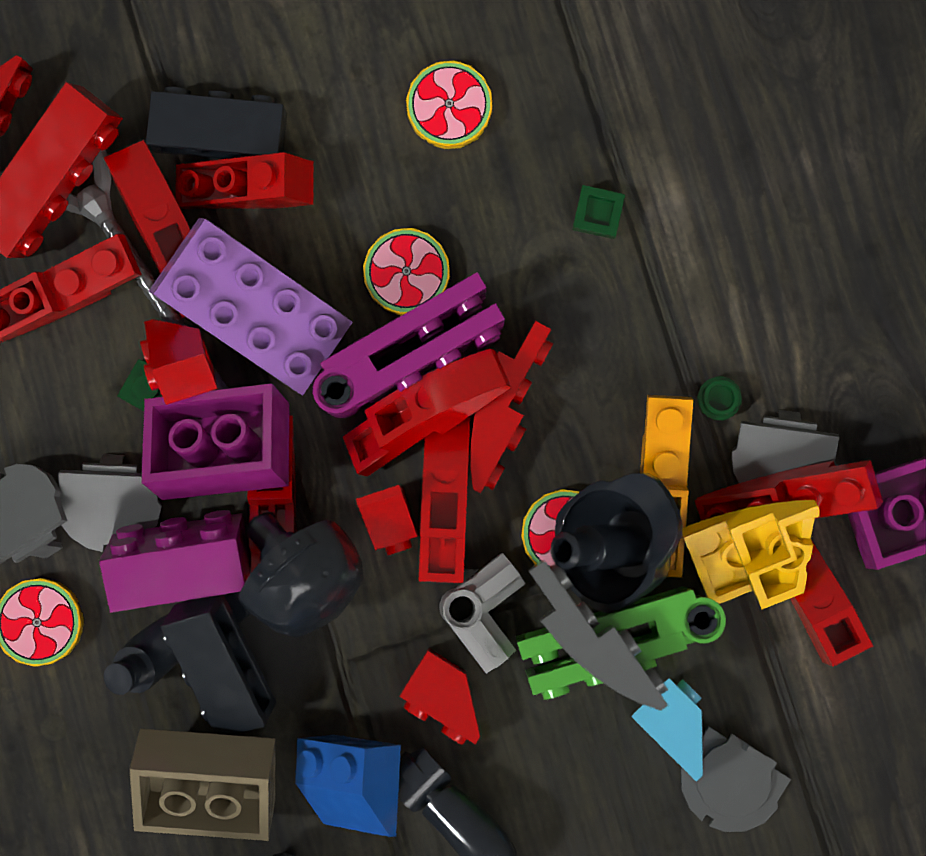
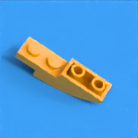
(667, 455)

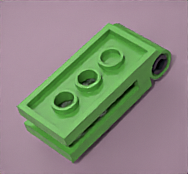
(670, 627)

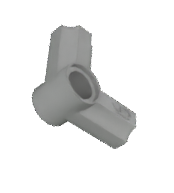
(479, 630)

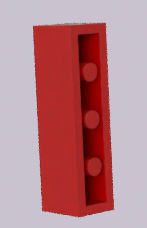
(51, 165)

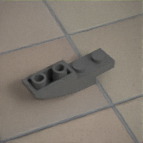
(604, 655)

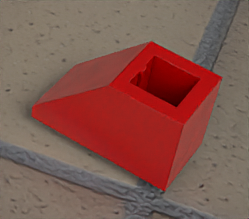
(176, 361)
(443, 692)

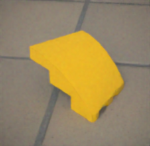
(754, 551)

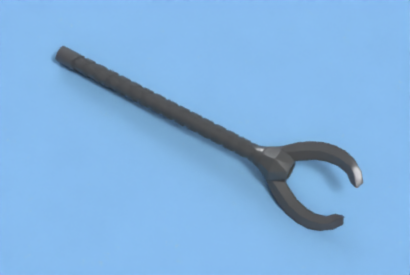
(95, 205)

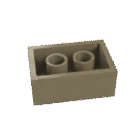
(203, 784)

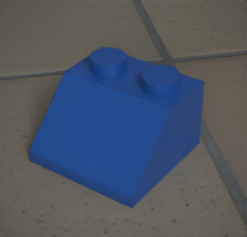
(350, 782)

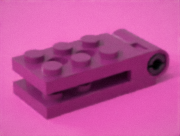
(354, 365)

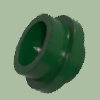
(719, 398)

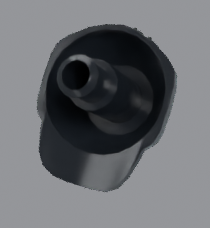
(617, 540)
(301, 575)

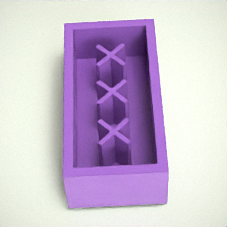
(250, 305)

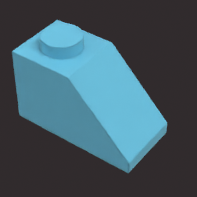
(677, 726)

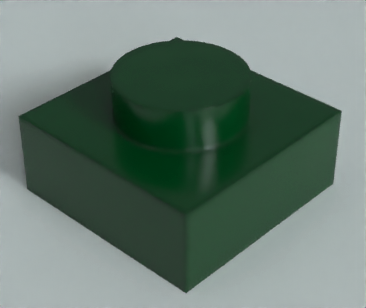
(598, 212)
(137, 388)

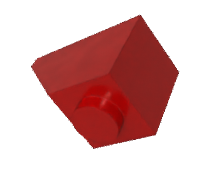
(388, 519)

